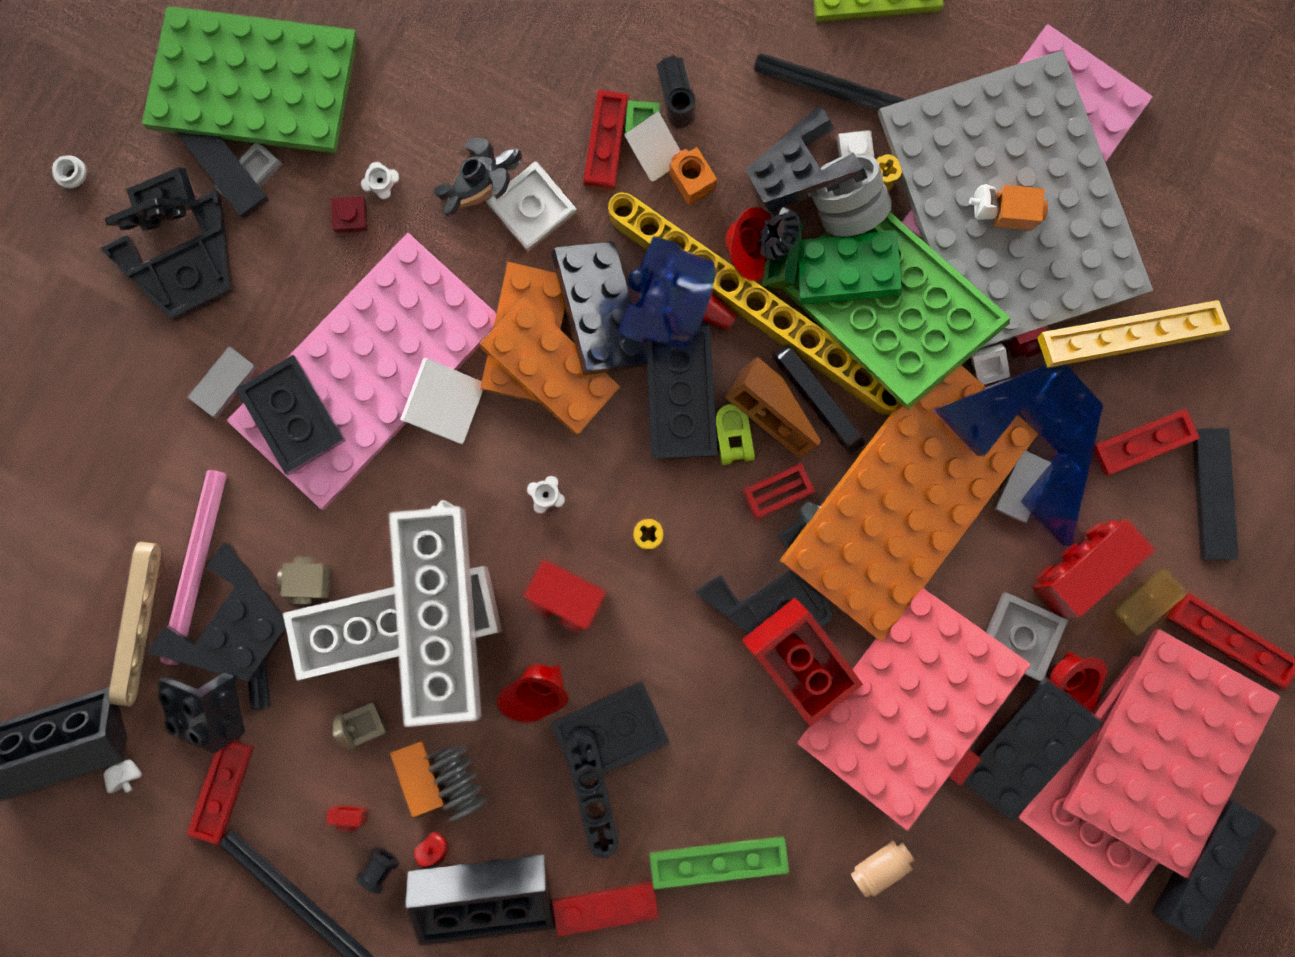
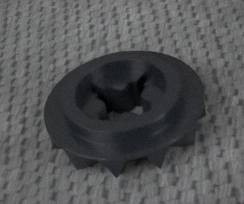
(787, 226)

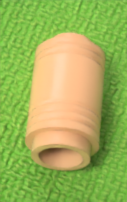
(882, 869)

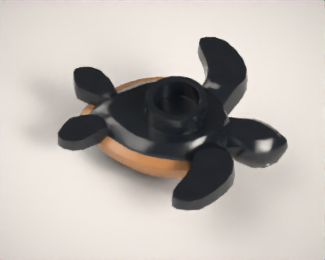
(479, 176)

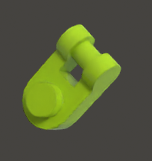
(731, 424)

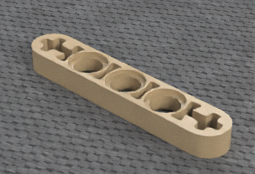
(135, 624)

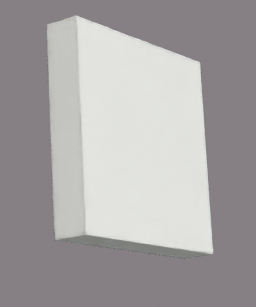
(532, 206)
(442, 401)

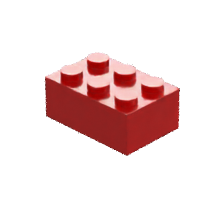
(1092, 568)
(565, 595)
(802, 661)

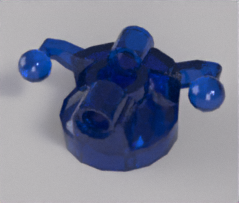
(672, 295)

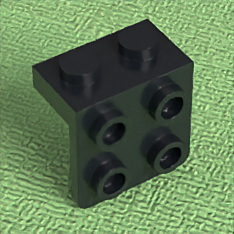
(155, 200)
(202, 716)

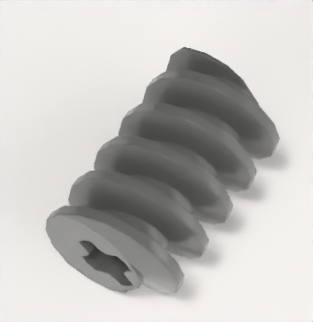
(456, 781)

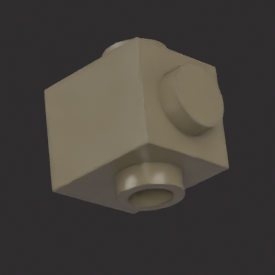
(304, 580)

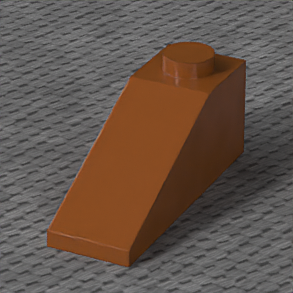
(770, 404)

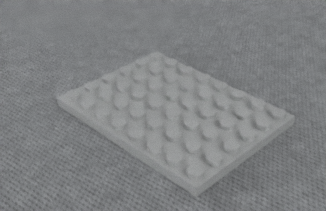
(1027, 132)

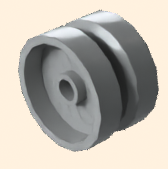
(854, 205)

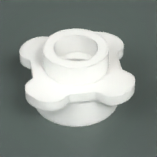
(378, 171)
(537, 489)

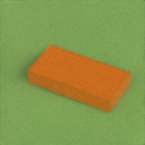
(416, 779)

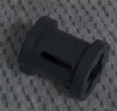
(377, 870)

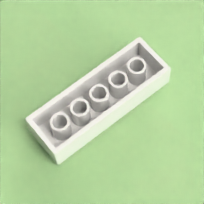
(435, 616)
(366, 629)

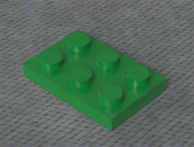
(849, 267)

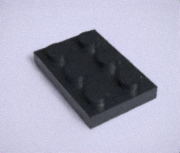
(290, 414)
(622, 725)

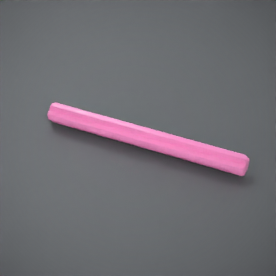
(196, 554)

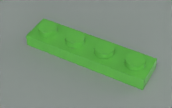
(719, 862)

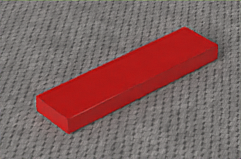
(1234, 640)

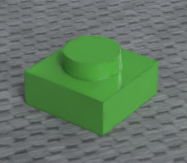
(639, 112)

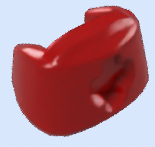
(431, 850)

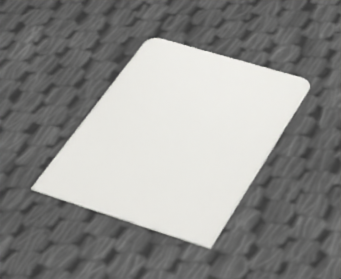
(653, 146)

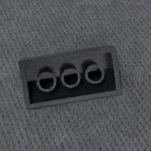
(60, 743)
(1219, 877)
(480, 899)

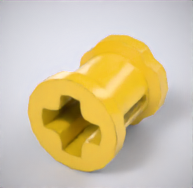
(893, 171)
(648, 524)

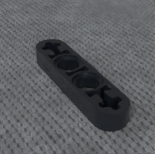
(818, 399)
(591, 793)

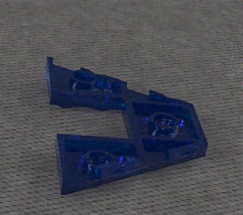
(1061, 412)

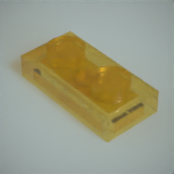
(1149, 601)

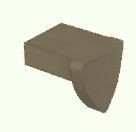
(358, 726)

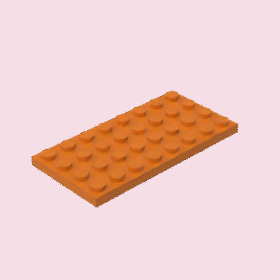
(901, 509)

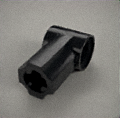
(676, 90)

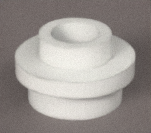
(61, 168)

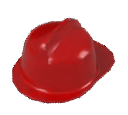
(742, 243)
(1080, 678)
(534, 694)

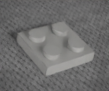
(1027, 632)

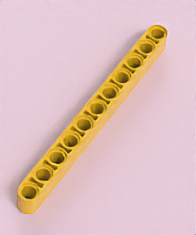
(762, 319)

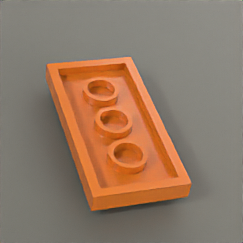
(543, 292)
(547, 365)

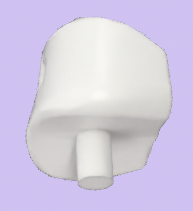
(985, 202)
(120, 775)

